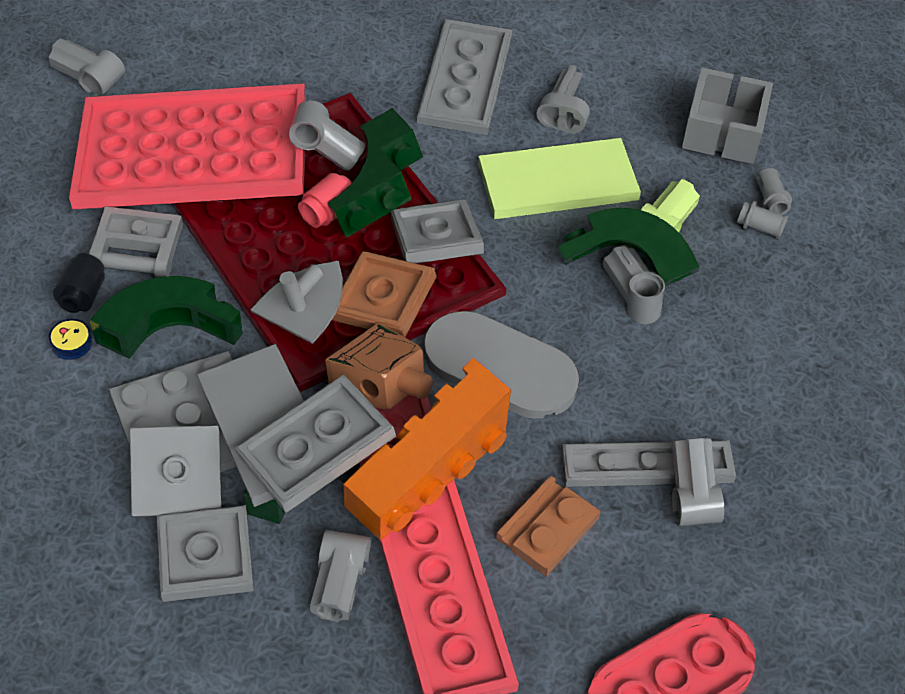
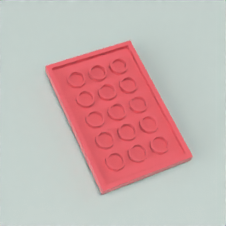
(188, 147)

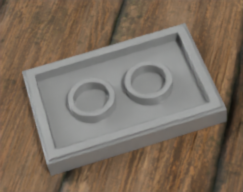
(315, 443)

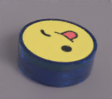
(70, 339)

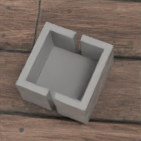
(725, 128)

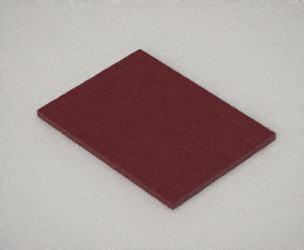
(266, 236)

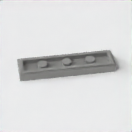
(634, 463)

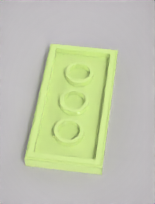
(558, 178)

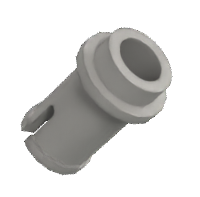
(775, 196)
(762, 219)

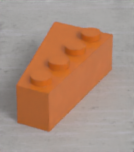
(430, 452)

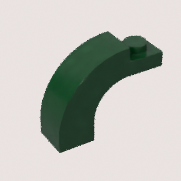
(637, 229)
(160, 303)

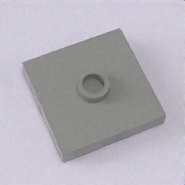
(436, 231)
(174, 470)
(204, 553)

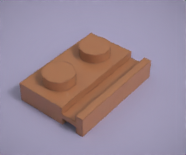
(548, 526)

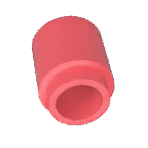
(314, 202)

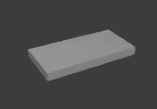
(465, 77)
(246, 399)

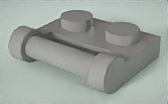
(138, 232)

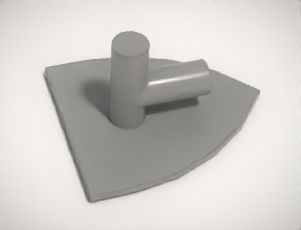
(304, 300)

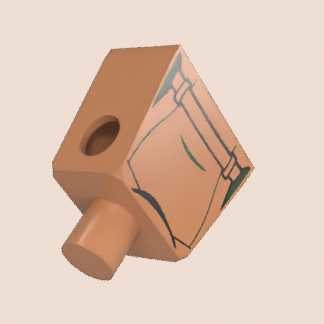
(382, 367)

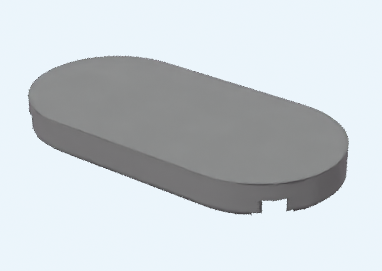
(539, 375)

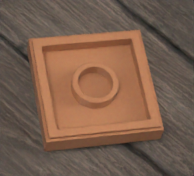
(384, 293)

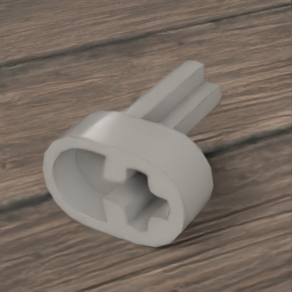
(560, 103)

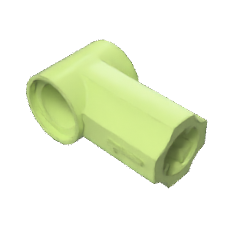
(674, 203)

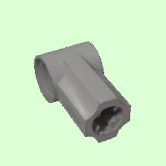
(92, 70)
(324, 135)
(637, 285)
(696, 491)
(340, 567)

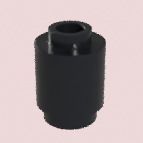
(79, 283)

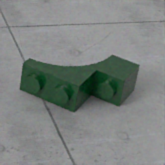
(380, 183)

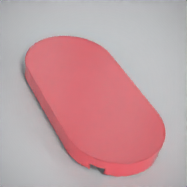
(683, 661)

